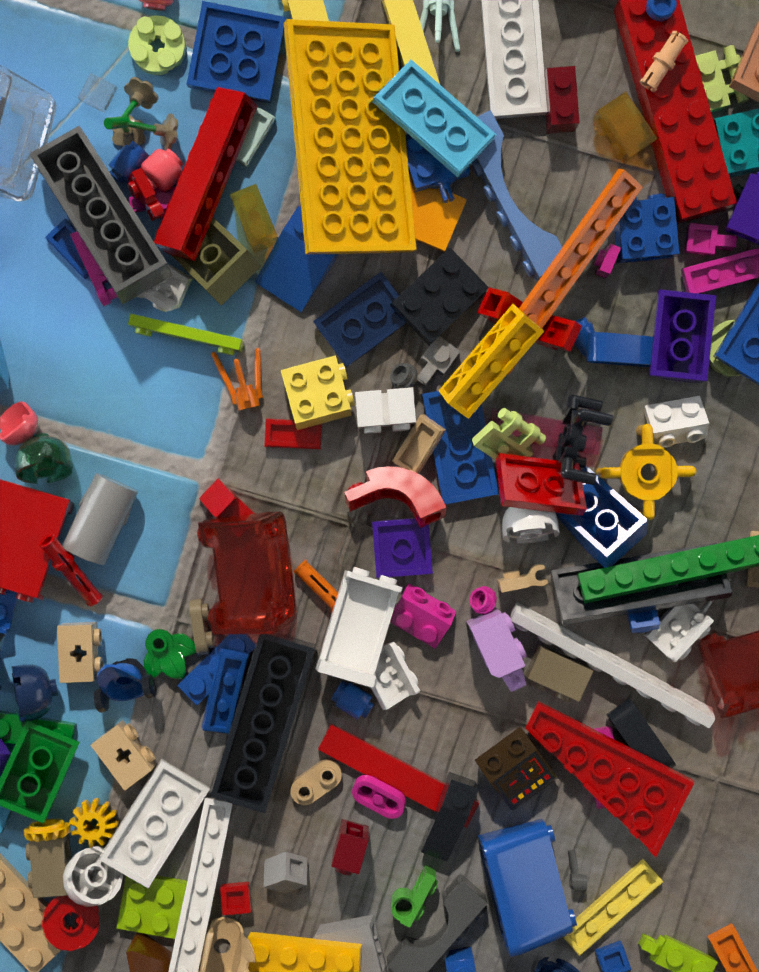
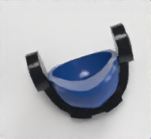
(123, 682)

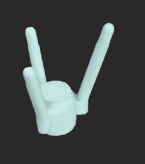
(438, 9)

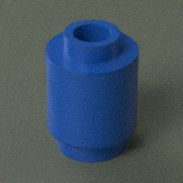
(126, 161)
(352, 700)

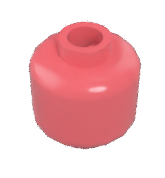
(162, 169)

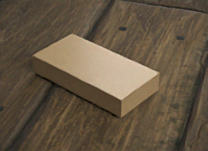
(419, 444)

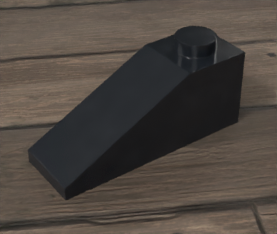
(449, 816)

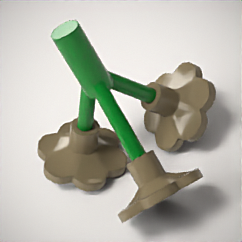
(128, 129)

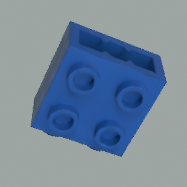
(648, 230)

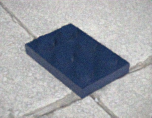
(361, 320)

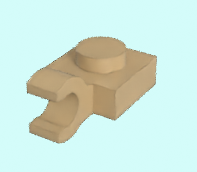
(515, 581)

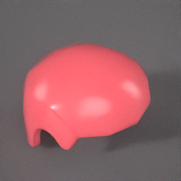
(18, 424)

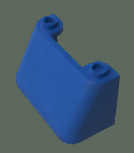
(526, 886)

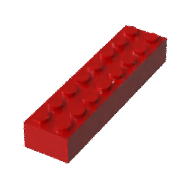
(678, 115)

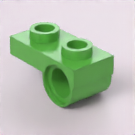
(424, 886)

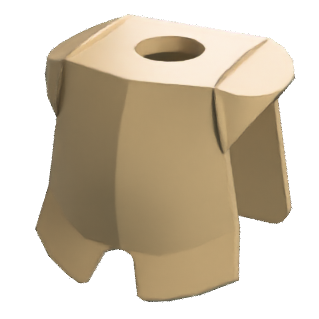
(239, 953)

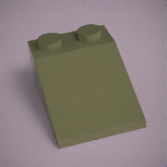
(221, 263)

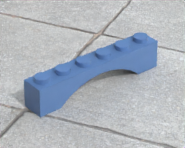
(535, 244)

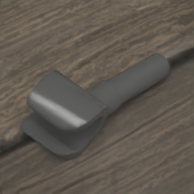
(576, 880)

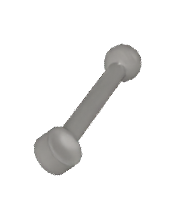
(699, 616)

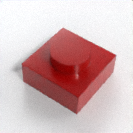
(235, 898)

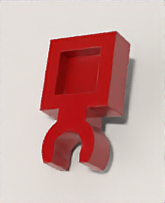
(141, 188)

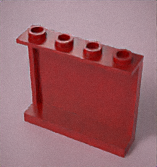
(24, 521)

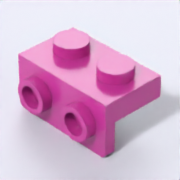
(422, 615)

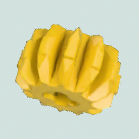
(103, 828)

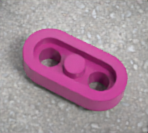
(378, 796)

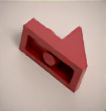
(223, 501)

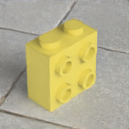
(317, 392)

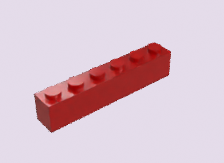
(205, 173)

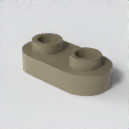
(202, 638)

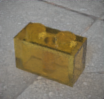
(624, 128)
(254, 218)

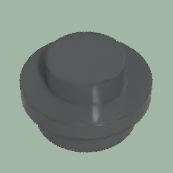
(403, 375)

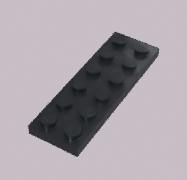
(574, 610)

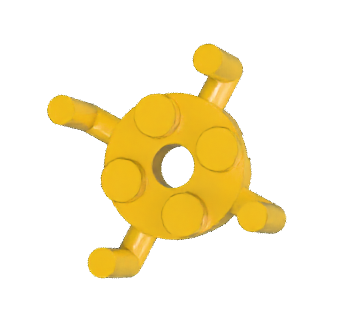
(630, 471)

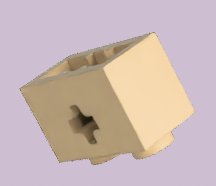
(72, 664)
(125, 769)

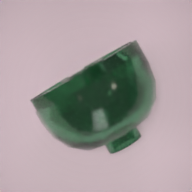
(43, 458)

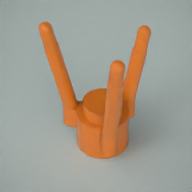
(246, 396)

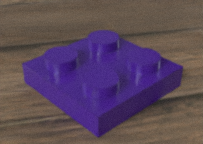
(401, 548)

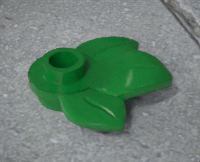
(170, 657)

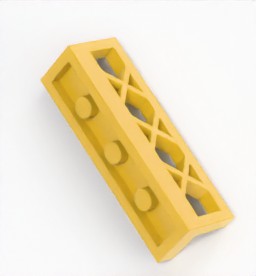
(490, 362)

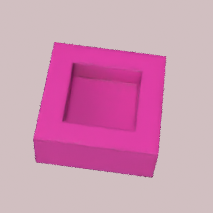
(606, 259)

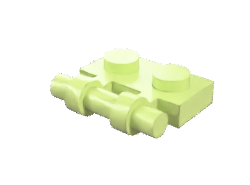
(713, 80)
(499, 439)

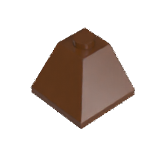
(147, 955)

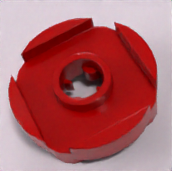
(72, 939)

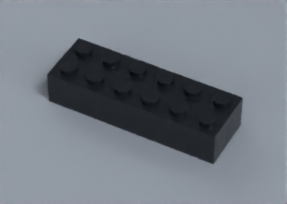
(263, 721)

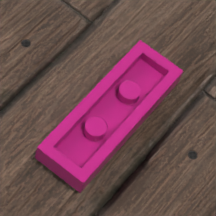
(721, 272)

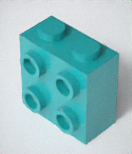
(739, 141)

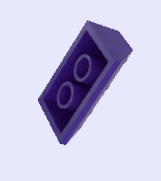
(682, 336)

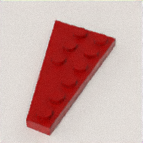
(624, 781)

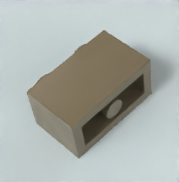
(558, 673)
(48, 866)

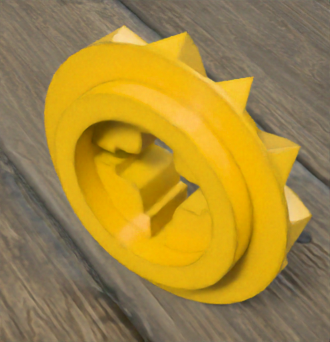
(49, 830)

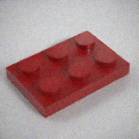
(538, 485)

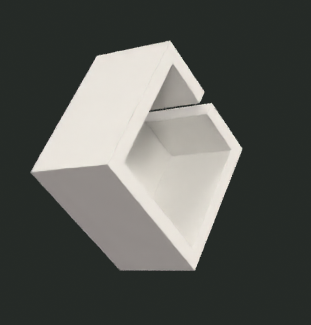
(387, 409)

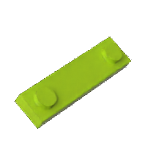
(225, 344)

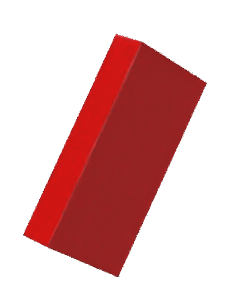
(284, 434)

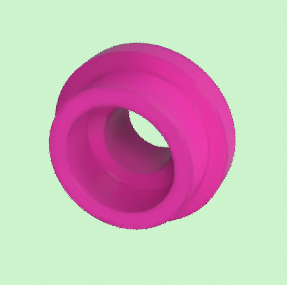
(483, 600)

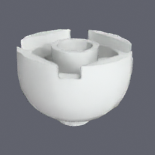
(529, 525)
(89, 879)

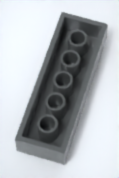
(101, 214)

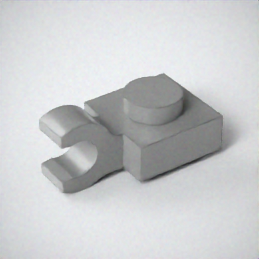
(438, 357)

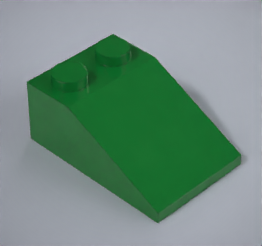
(36, 771)

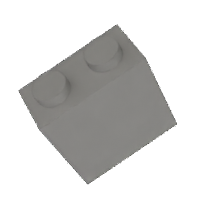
(360, 931)

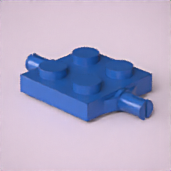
(429, 172)

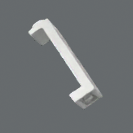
(358, 627)

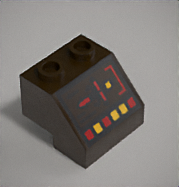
(516, 769)

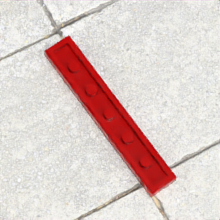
(385, 767)

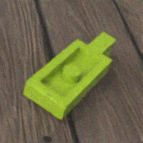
(676, 955)

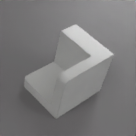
(285, 872)

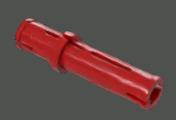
(70, 569)

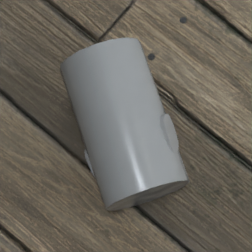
(99, 519)

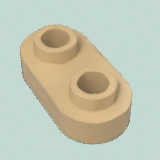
(315, 782)

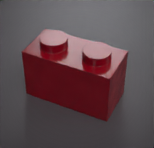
(561, 100)
(350, 847)

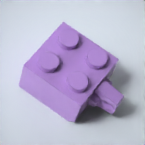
(498, 648)

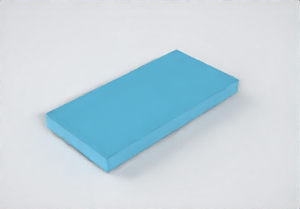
(434, 118)

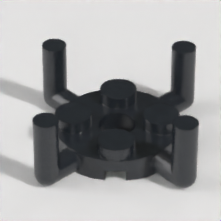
(572, 440)

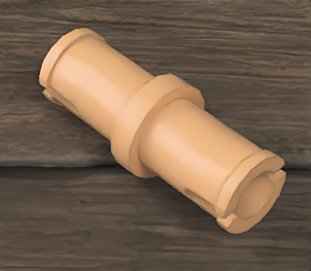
(664, 61)

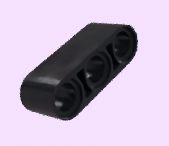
(638, 733)

